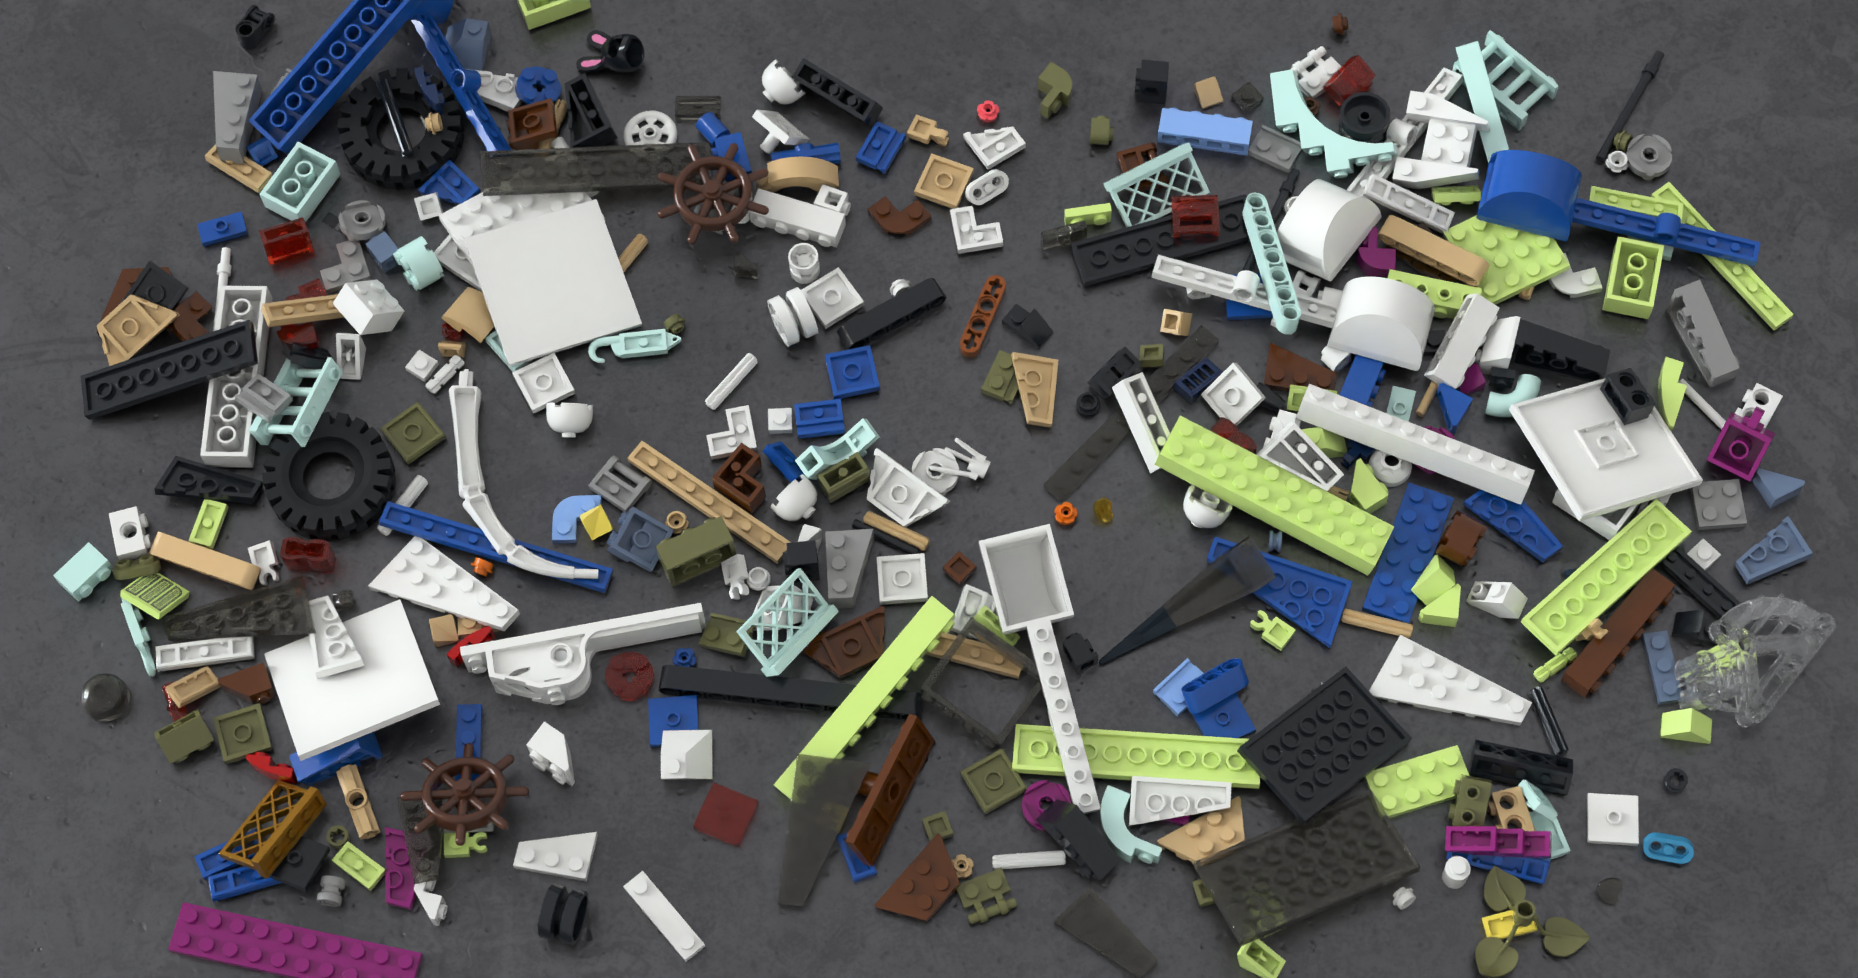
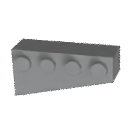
(234, 104)
(1702, 333)

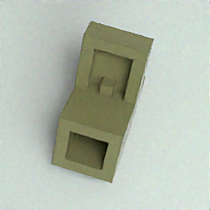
(1058, 87)

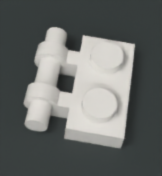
(1312, 83)

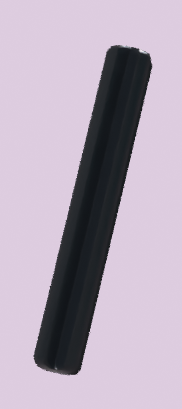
(395, 117)

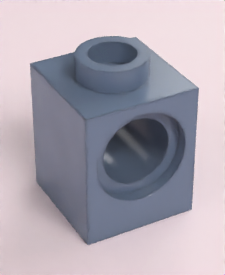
(381, 250)

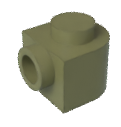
(1101, 131)

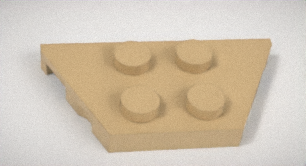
(132, 327)
(1207, 833)

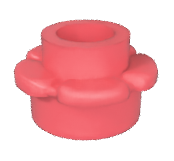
(988, 116)

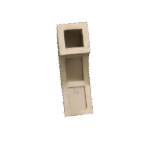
(801, 172)

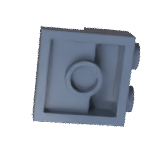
(638, 538)

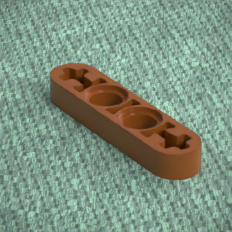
(984, 316)

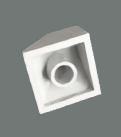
(782, 619)
(686, 755)

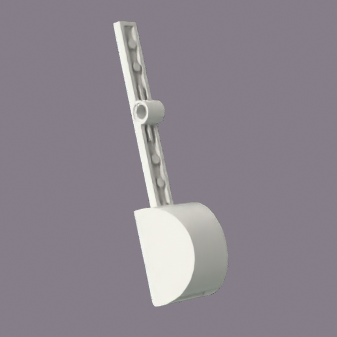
(1332, 222)
(1372, 320)
(1031, 596)

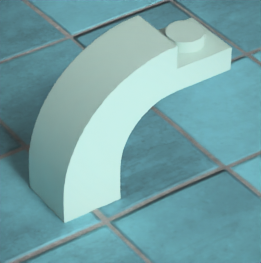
(818, 459)
(1116, 833)

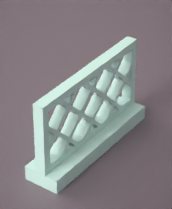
(1148, 169)
(796, 640)

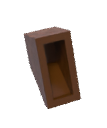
(250, 684)

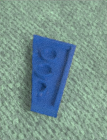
(1516, 523)

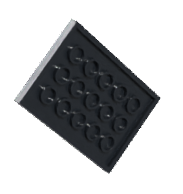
(1324, 745)

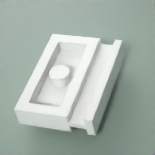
(969, 605)

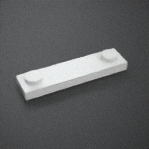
(1408, 203)
(204, 653)
(664, 916)

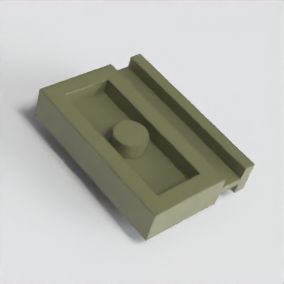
(1001, 379)
(722, 636)

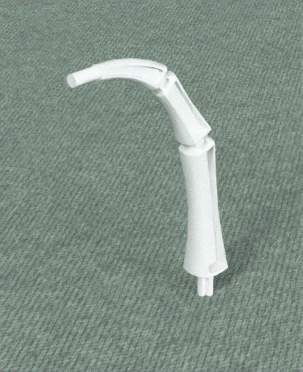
(465, 408)

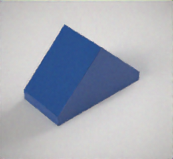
(1453, 406)

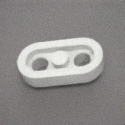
(986, 188)

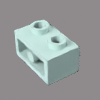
(83, 572)

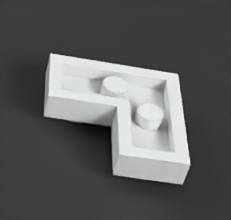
(972, 237)
(741, 430)

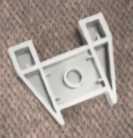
(1446, 147)

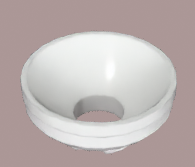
(1389, 475)

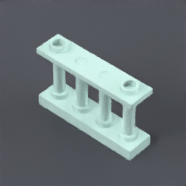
(1510, 111)
(308, 414)

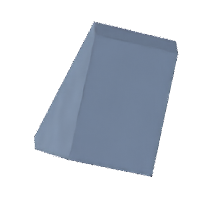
(1776, 487)

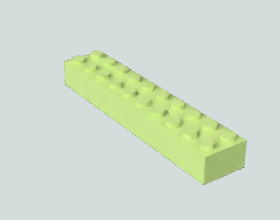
(1274, 495)

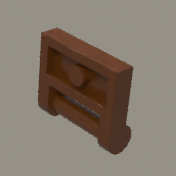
(1133, 157)

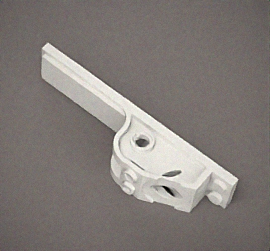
(559, 660)

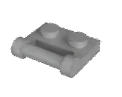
(616, 490)

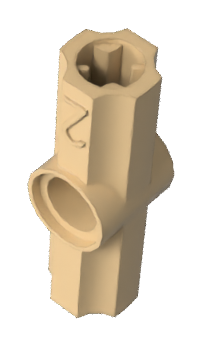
(363, 814)

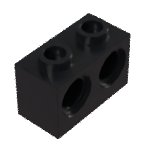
(1113, 372)
(1627, 396)
(802, 556)

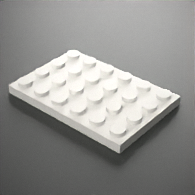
(492, 212)

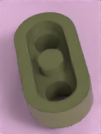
(135, 568)

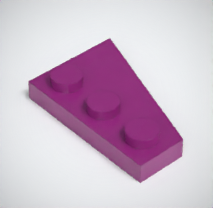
(398, 871)

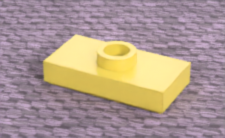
(1501, 924)

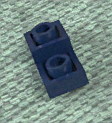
(429, 91)

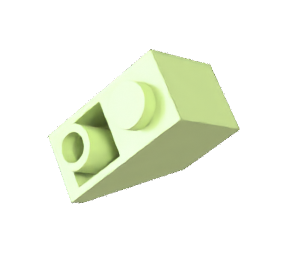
(1366, 490)

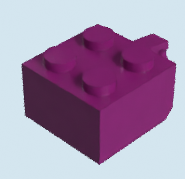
(1742, 444)

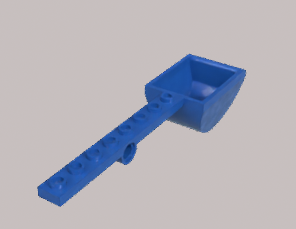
(462, 81)
(1542, 198)

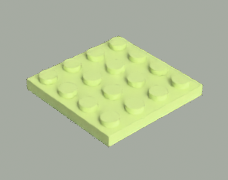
(1514, 257)

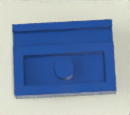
(880, 147)
(819, 418)

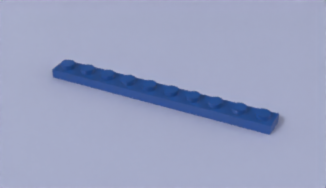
(475, 541)

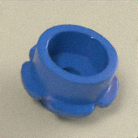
(680, 653)

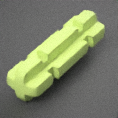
(1555, 664)

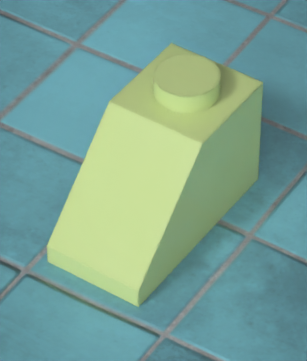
(1328, 442)

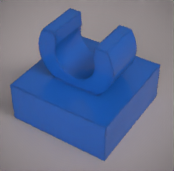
(262, 151)

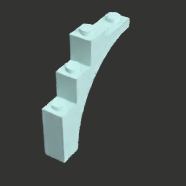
(1340, 152)

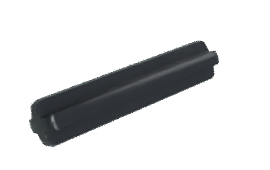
(1549, 721)

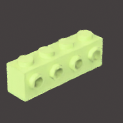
(1444, 294)

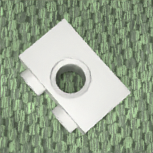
(124, 523)

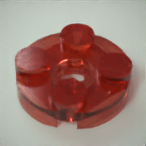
(639, 685)

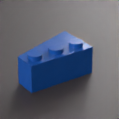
(1363, 379)
(329, 762)

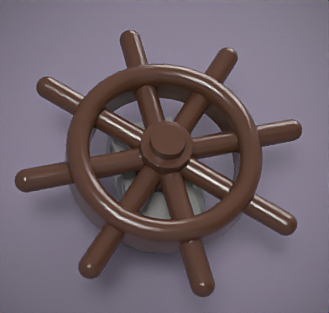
(715, 194)
(466, 804)

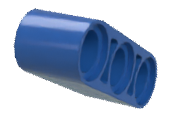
(1215, 685)

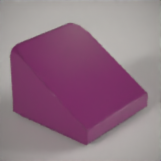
(1473, 381)

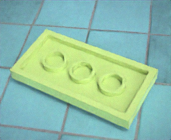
(1417, 781)

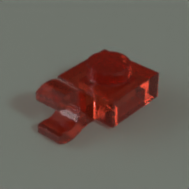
(308, 290)

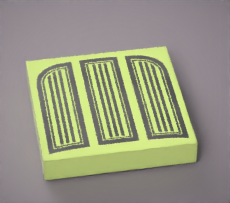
(155, 594)

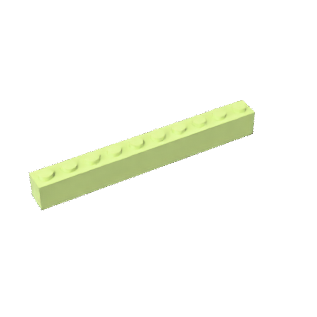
(876, 687)

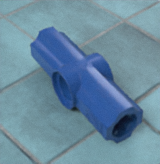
(827, 152)

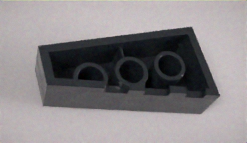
(1558, 353)

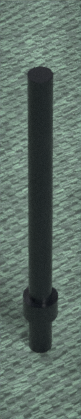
(1649, 72)
(1286, 190)

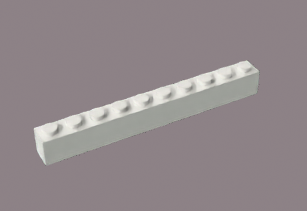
(1415, 444)

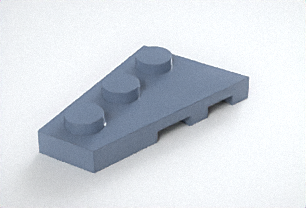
(1776, 552)

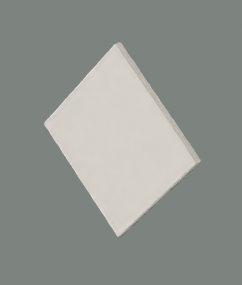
(552, 282)
(1597, 457)
(359, 700)

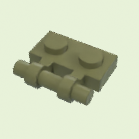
(984, 889)

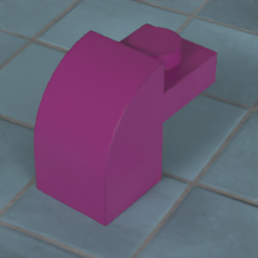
(1374, 260)

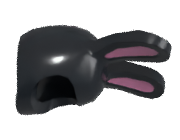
(620, 53)

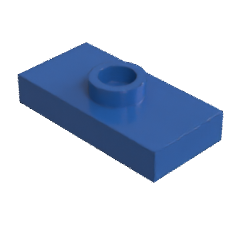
(222, 229)

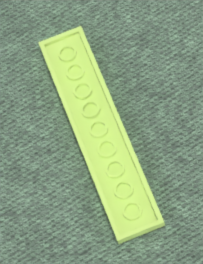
(1145, 754)

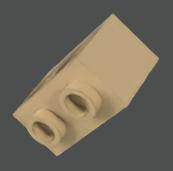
(1516, 815)

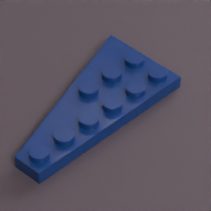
(1300, 593)

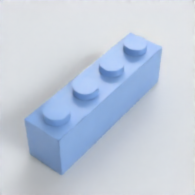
(1205, 131)

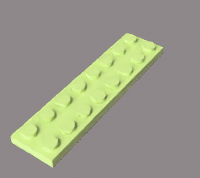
(1605, 577)

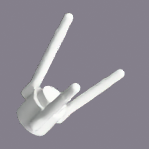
(977, 465)

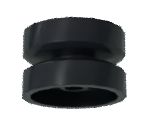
(1364, 118)
(563, 914)

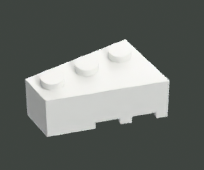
(1301, 456)

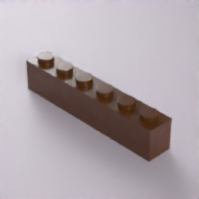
(1622, 627)

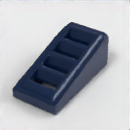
(1189, 394)

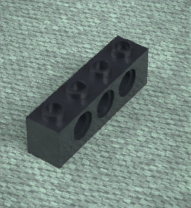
(837, 92)

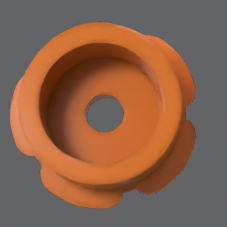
(1061, 517)
(482, 567)

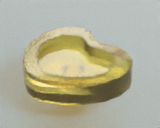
(1102, 509)

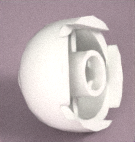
(780, 85)
(569, 418)
(796, 500)
(1204, 508)

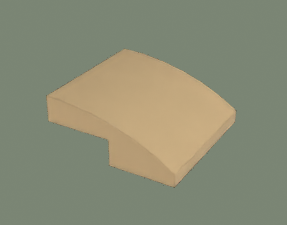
(470, 314)

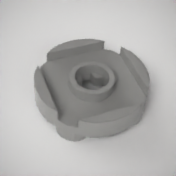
(1649, 144)
(355, 230)

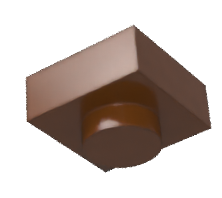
(959, 568)

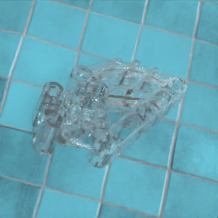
(1711, 682)

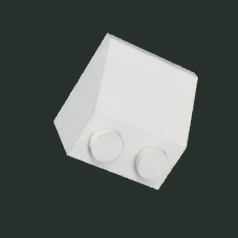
(1498, 345)

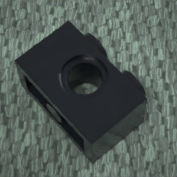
(1152, 81)

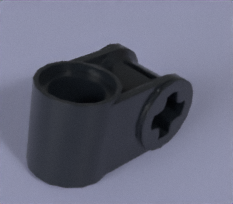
(256, 24)

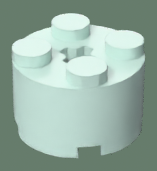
(419, 263)

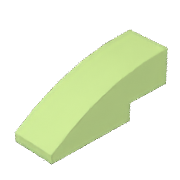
(1669, 391)

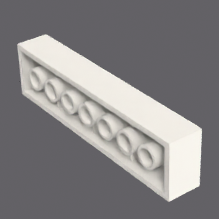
(227, 422)

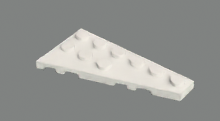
(438, 583)
(1438, 684)

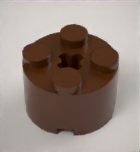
(1461, 538)

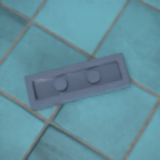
(1661, 666)

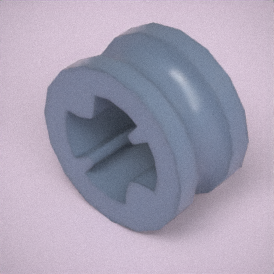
(1275, 541)

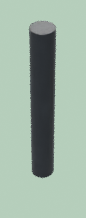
(886, 538)

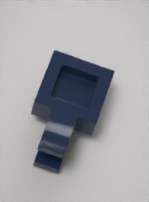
(1356, 450)

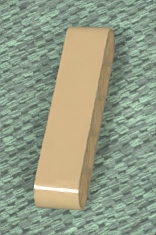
(1433, 250)
(205, 561)

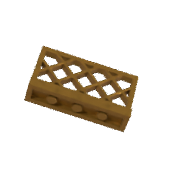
(283, 835)

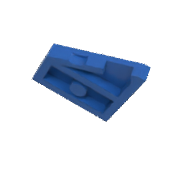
(450, 185)

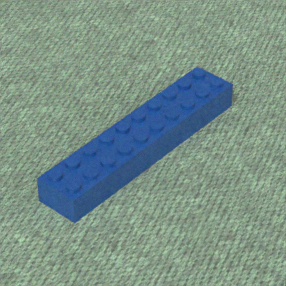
(329, 69)

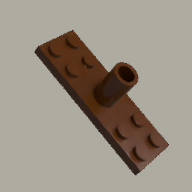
(889, 790)

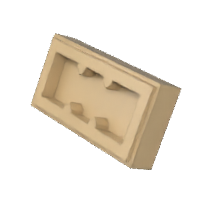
(193, 686)

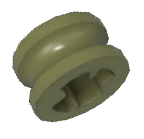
(335, 830)

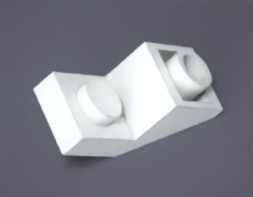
(432, 903)

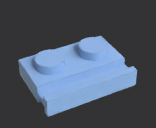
(1170, 688)

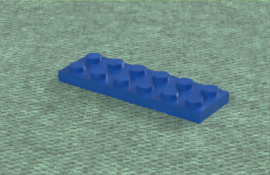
(1407, 553)

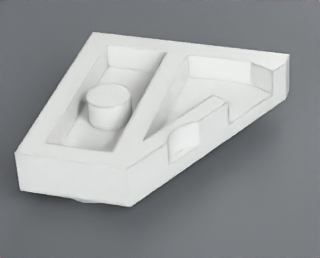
(995, 145)

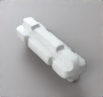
(445, 374)

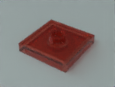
(725, 814)

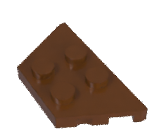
(850, 644)
(923, 884)

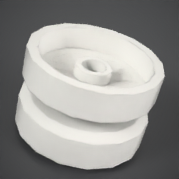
(792, 316)

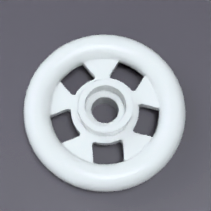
(651, 117)

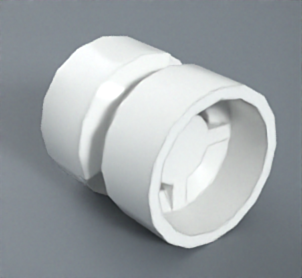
(804, 263)

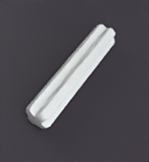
(731, 381)
(408, 498)
(1032, 859)

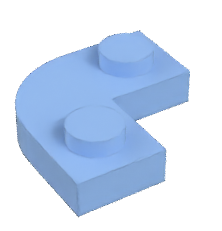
(568, 514)

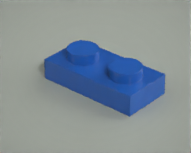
(784, 460)

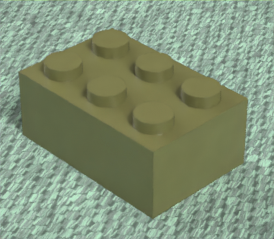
(695, 551)

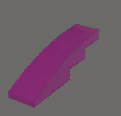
(1498, 842)

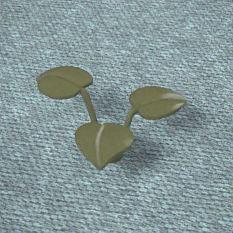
(1504, 891)

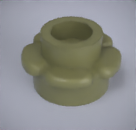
(1622, 140)
(674, 324)

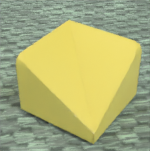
(596, 522)

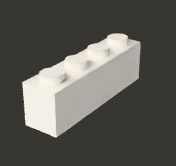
(799, 218)
(1462, 341)
(1142, 417)

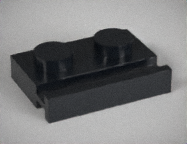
(301, 355)

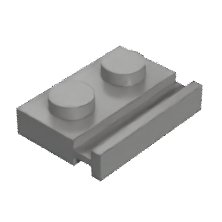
(1275, 149)
(263, 398)

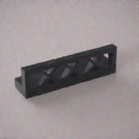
(1501, 767)

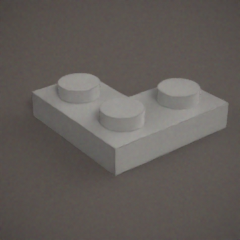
(351, 270)

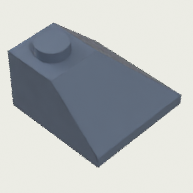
(470, 42)

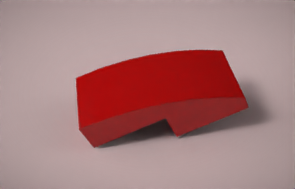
(480, 636)
(266, 766)

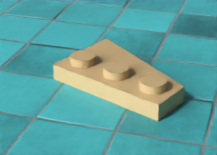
(1037, 386)

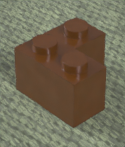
(736, 479)

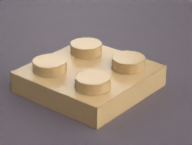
(943, 181)

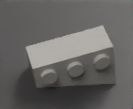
(846, 560)

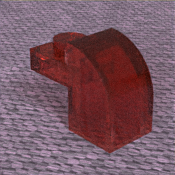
(302, 333)

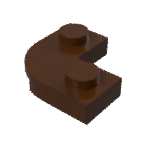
(897, 222)
(191, 311)

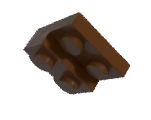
(531, 125)

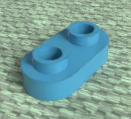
(1667, 848)

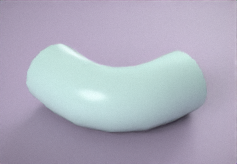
(1526, 389)

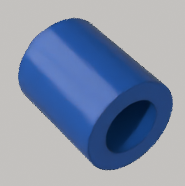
(711, 127)

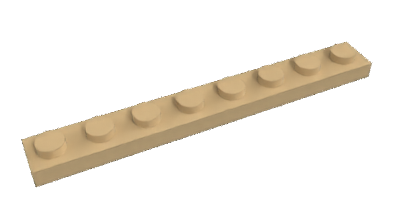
(708, 501)

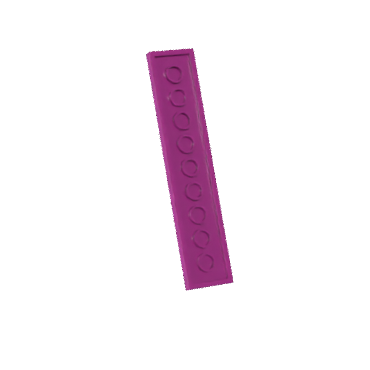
(284, 947)

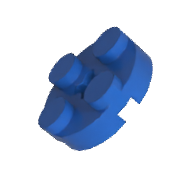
(537, 76)

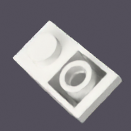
(1497, 598)

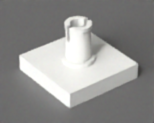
(779, 130)

